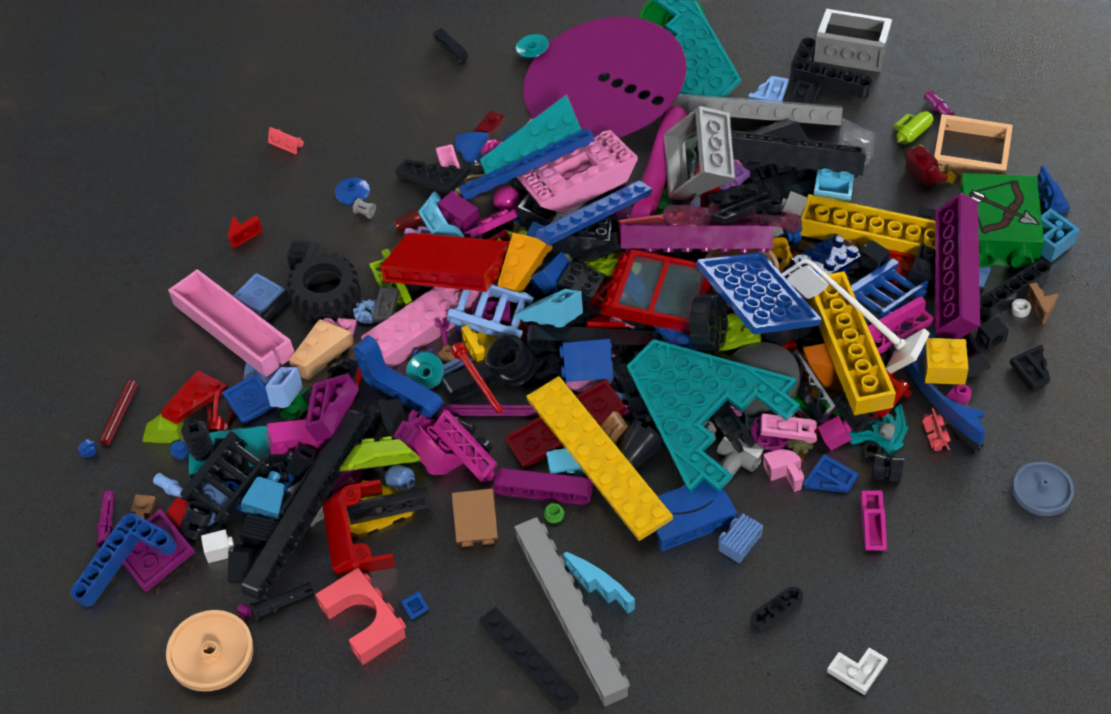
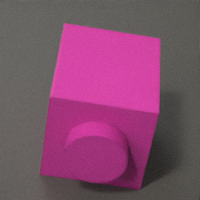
(835, 432)

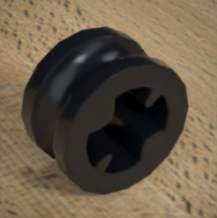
(872, 446)

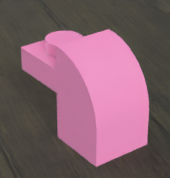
(784, 463)

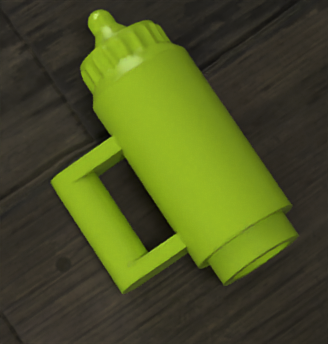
(914, 128)

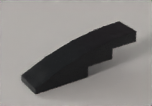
(628, 389)

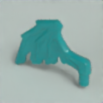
(888, 446)

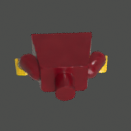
(925, 167)

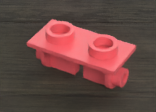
(284, 141)
(939, 437)

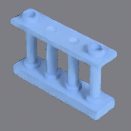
(493, 327)

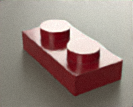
(491, 123)

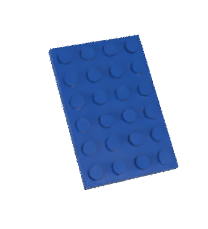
(758, 293)

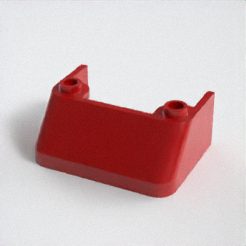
(343, 554)

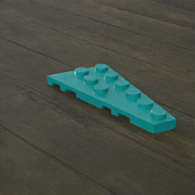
(546, 129)

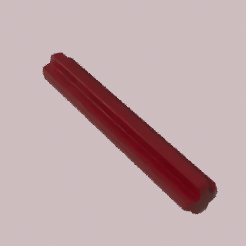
(118, 412)

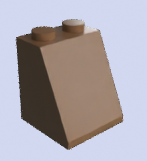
(475, 517)

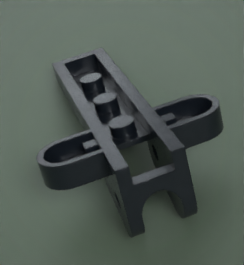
(749, 204)

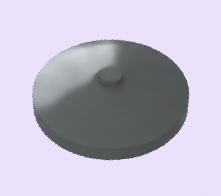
(770, 358)

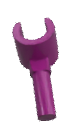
(443, 327)
(244, 611)

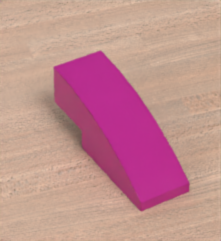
(873, 520)

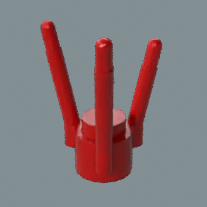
(216, 422)

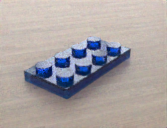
(830, 255)

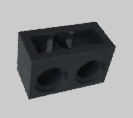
(872, 257)

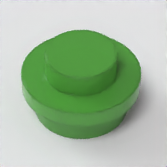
(554, 513)

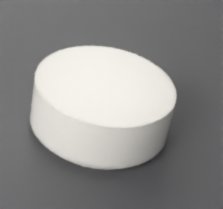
(1020, 308)

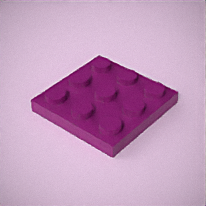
(150, 566)

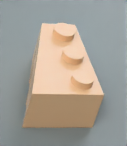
(320, 348)

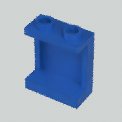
(587, 360)

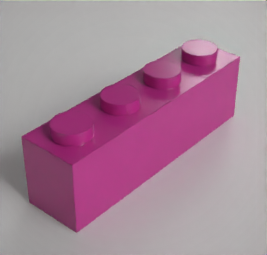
(286, 435)

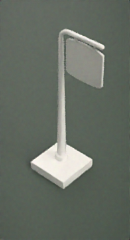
(812, 284)

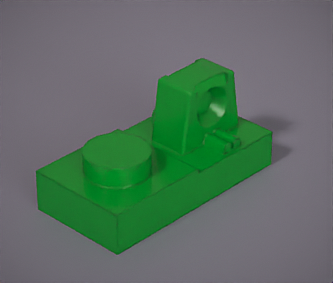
(297, 408)

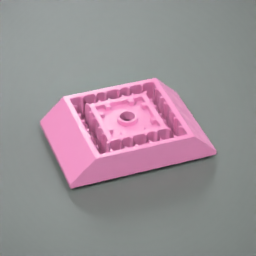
(581, 174)

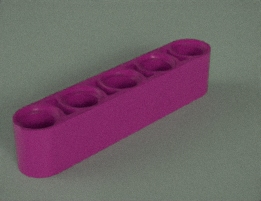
(543, 486)

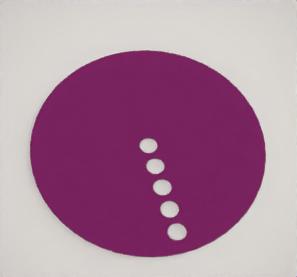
(624, 49)

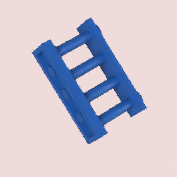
(880, 278)

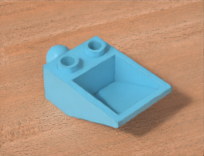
(834, 185)

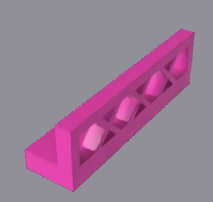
(903, 316)
(461, 447)

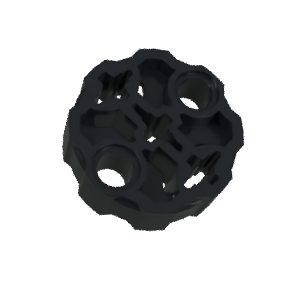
(708, 322)

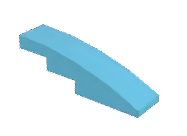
(594, 578)

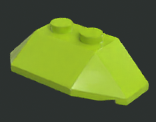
(378, 454)

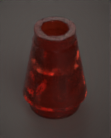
(408, 220)

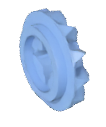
(364, 316)

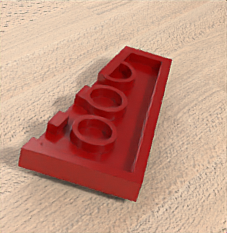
(192, 397)

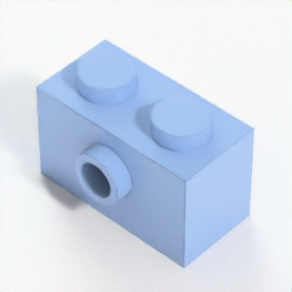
(284, 387)

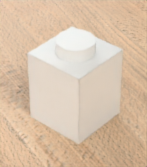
(217, 545)

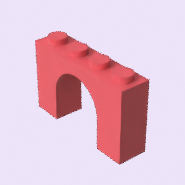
(355, 590)

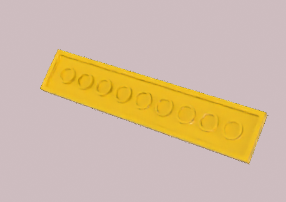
(600, 458)

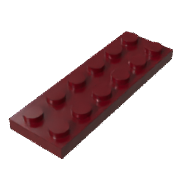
(535, 438)

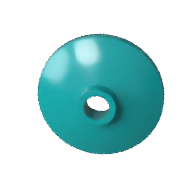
(532, 45)
(419, 364)

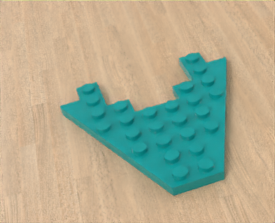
(708, 65)
(687, 388)

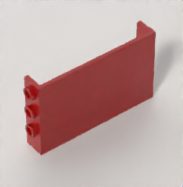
(445, 262)

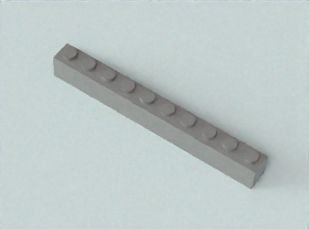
(764, 109)
(571, 612)

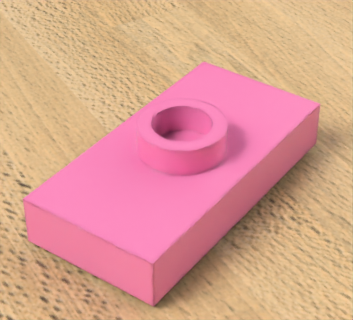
(447, 156)

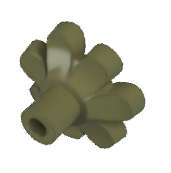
(798, 445)

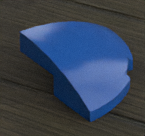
(471, 145)

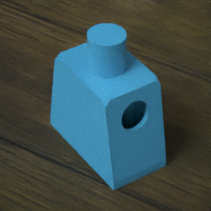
(264, 497)

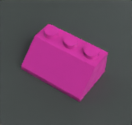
(434, 451)

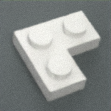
(861, 674)

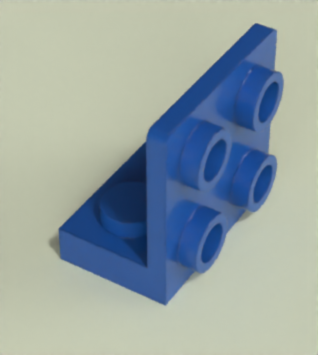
(1050, 193)

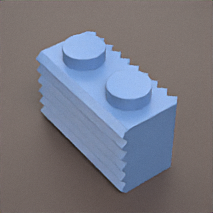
(740, 538)

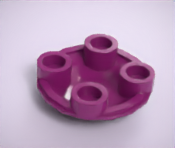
(766, 442)

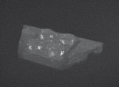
(856, 135)

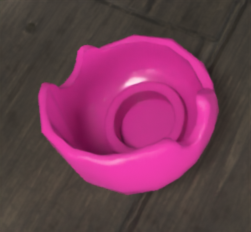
(506, 198)

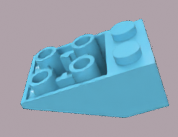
(554, 309)

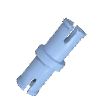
(170, 486)

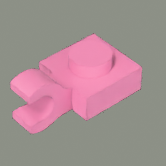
(347, 324)

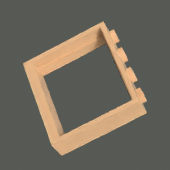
(977, 127)

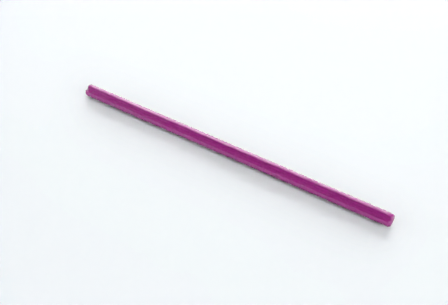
(508, 410)

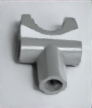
(749, 458)

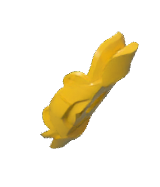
(782, 250)

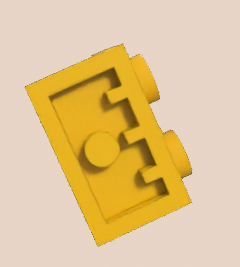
(477, 343)

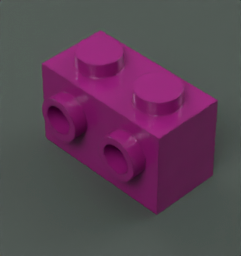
(458, 211)

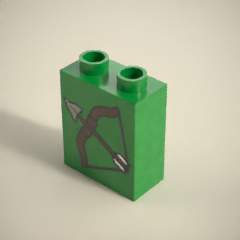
(1007, 218)

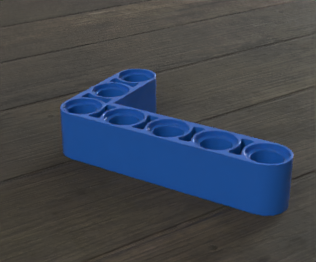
(393, 383)
(117, 554)

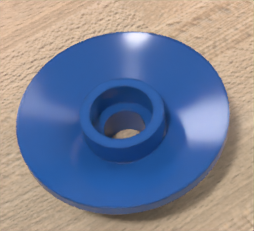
(351, 189)

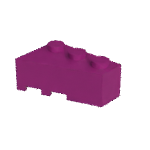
(329, 405)

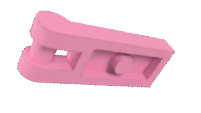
(777, 427)

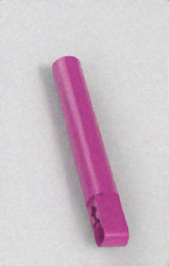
(655, 170)

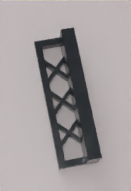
(809, 395)
(389, 505)

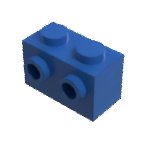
(550, 273)

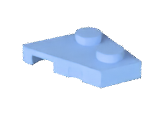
(772, 90)

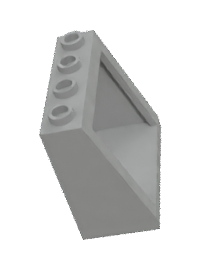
(849, 50)
(714, 149)

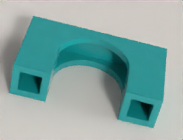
(254, 443)

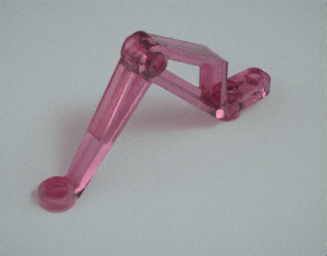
(701, 216)

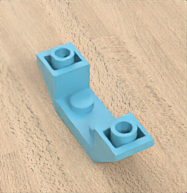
(435, 220)

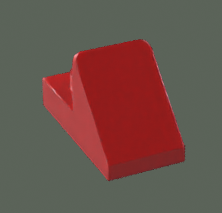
(240, 233)

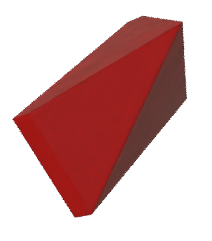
(605, 322)

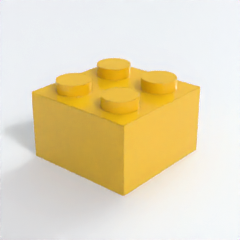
(945, 361)

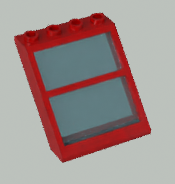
(654, 290)

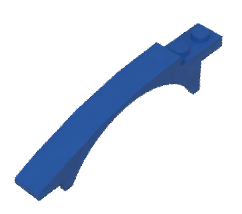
(961, 416)

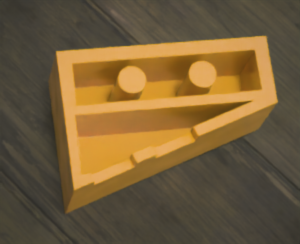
(521, 261)

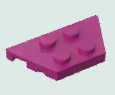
(489, 223)

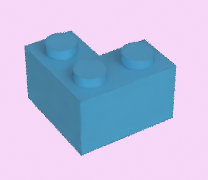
(1058, 234)

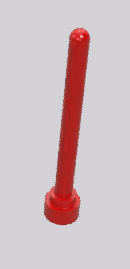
(460, 352)

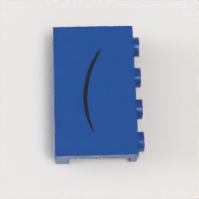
(694, 514)

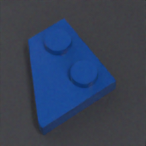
(831, 476)

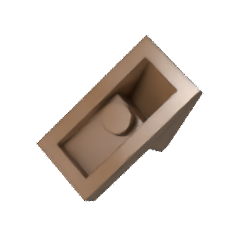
(1041, 304)
(614, 427)

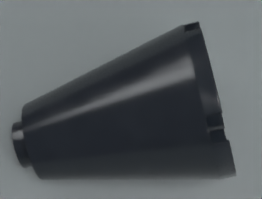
(640, 443)

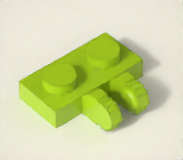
(605, 265)

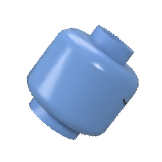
(400, 478)

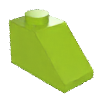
(162, 431)

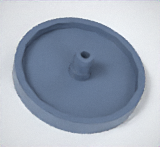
(1043, 488)

